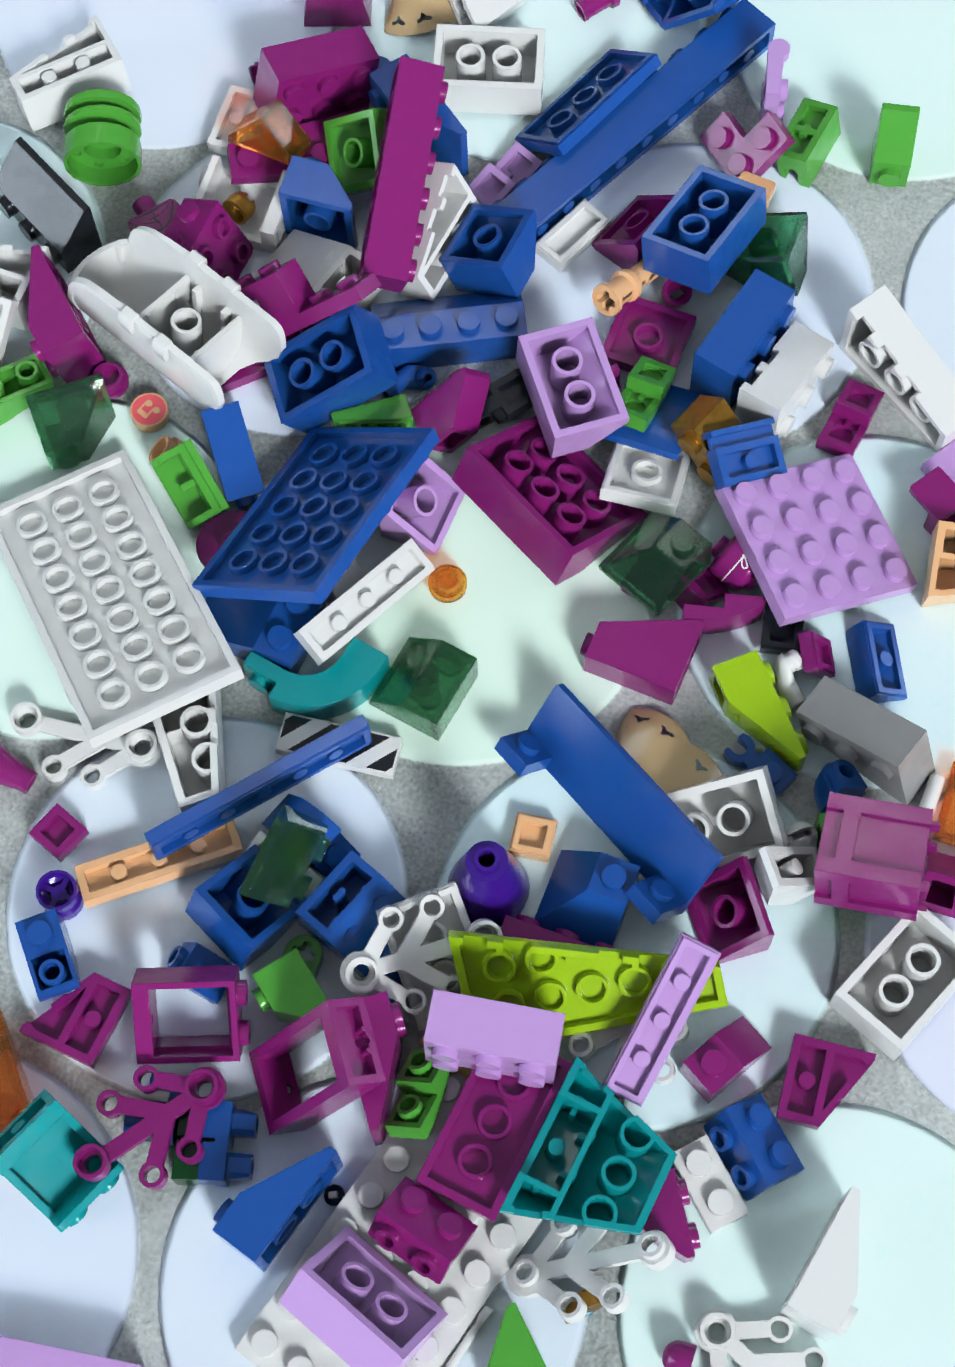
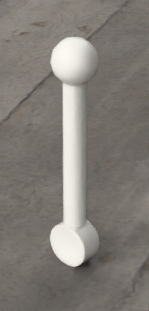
(470, 1336)

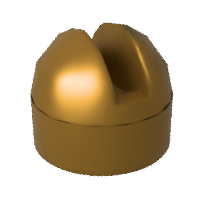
(239, 207)

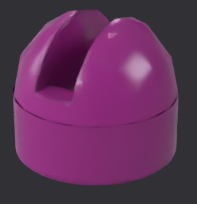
(671, 287)
(679, 1354)

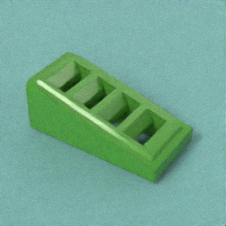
(380, 413)

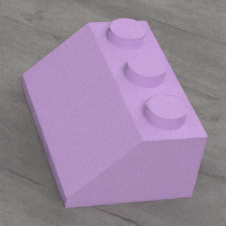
(570, 386)
(361, 1304)

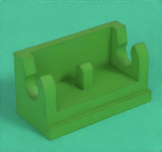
(815, 131)
(189, 484)

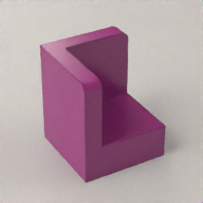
(937, 496)

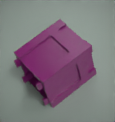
(874, 856)

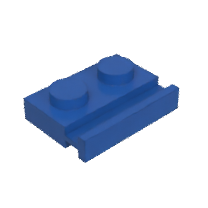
(744, 453)

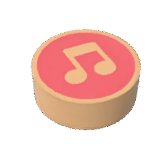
(149, 412)

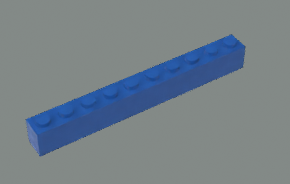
(645, 115)

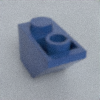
(49, 954)

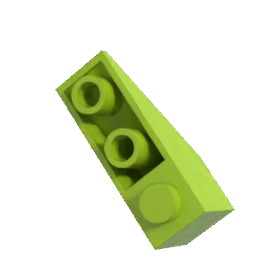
(751, 702)

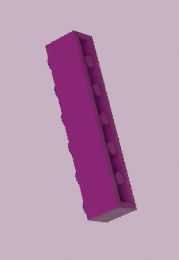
(401, 173)

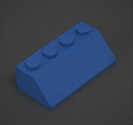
(452, 329)

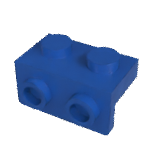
(752, 1146)

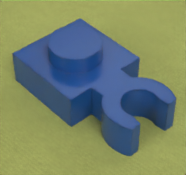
(781, 774)

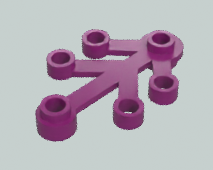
(157, 1121)

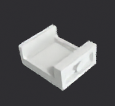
(266, 226)

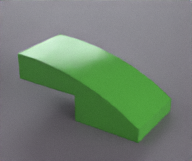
(646, 390)

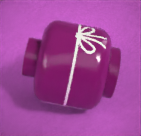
(731, 565)

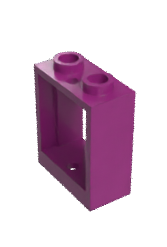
(188, 1049)

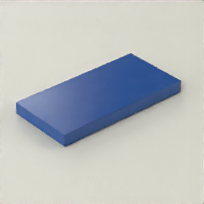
(588, 101)

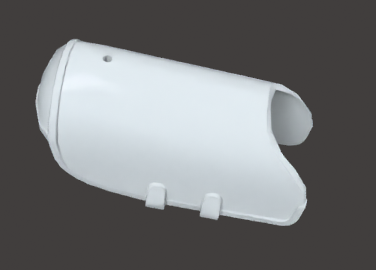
(175, 312)

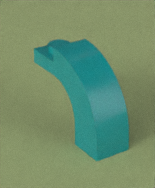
(322, 694)

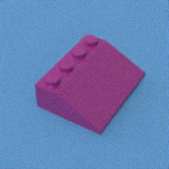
(544, 501)

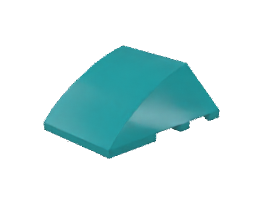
(591, 1162)

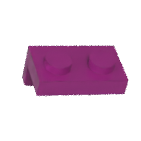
(421, 1230)

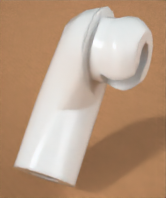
(785, 680)

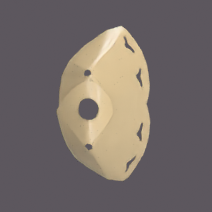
(410, 13)
(663, 757)

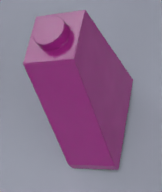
(643, 654)

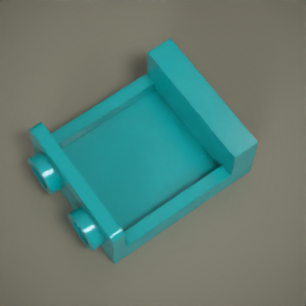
(39, 1161)

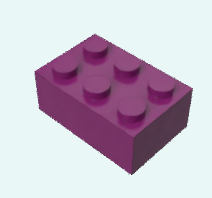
(318, 74)

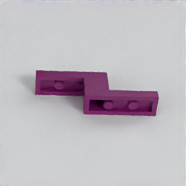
(291, 299)

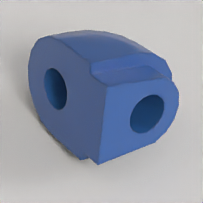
(837, 778)

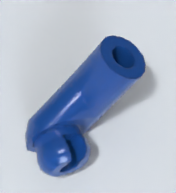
(412, 378)

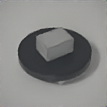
(334, 1194)

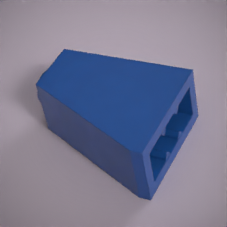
(233, 454)

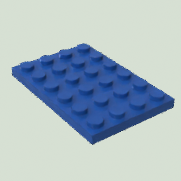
(316, 514)

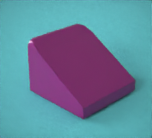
(703, 591)

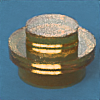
(447, 583)

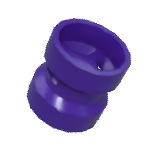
(53, 889)

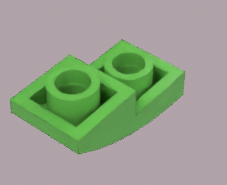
(420, 1099)

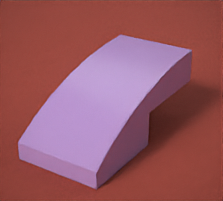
(499, 180)

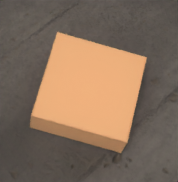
(533, 837)

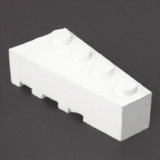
(902, 365)
(194, 749)

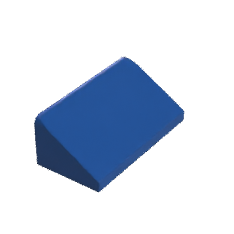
(876, 661)

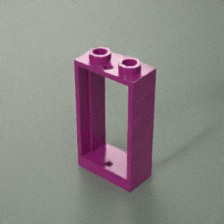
(355, 1068)

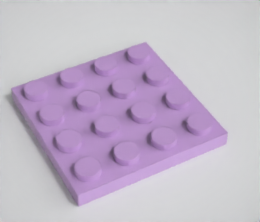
(816, 540)

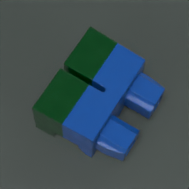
(220, 1162)

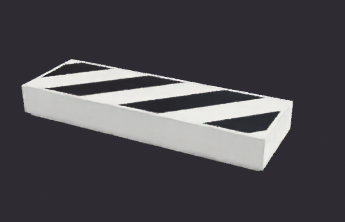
(376, 759)

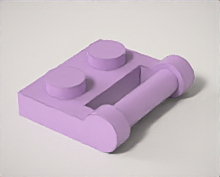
(774, 88)

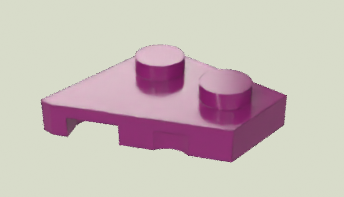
(82, 1020)
(818, 1079)

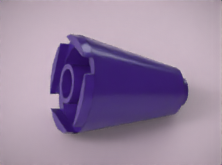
(491, 882)

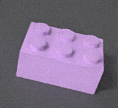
(493, 1038)

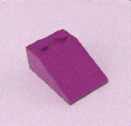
(57, 326)
(387, 1028)

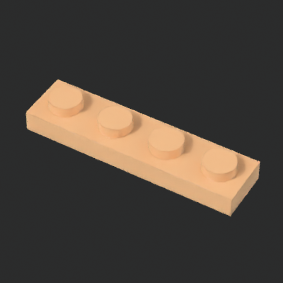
(139, 870)

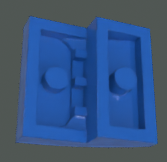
(659, 436)

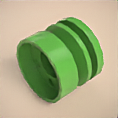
(102, 137)

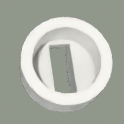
(800, 827)

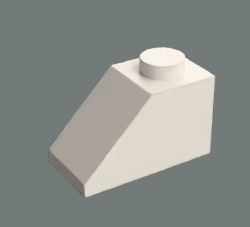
(785, 873)

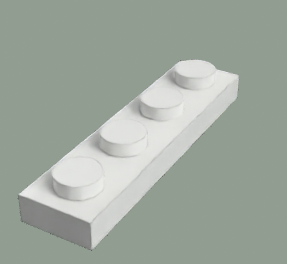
(364, 601)

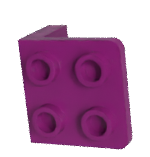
(213, 233)

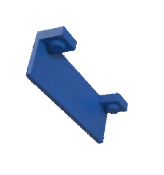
(619, 800)

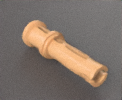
(624, 287)

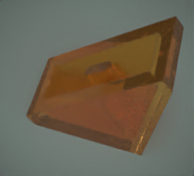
(271, 133)

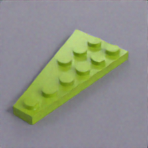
(586, 982)

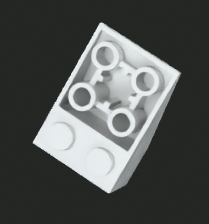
(321, 260)

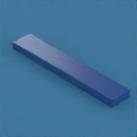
(259, 787)

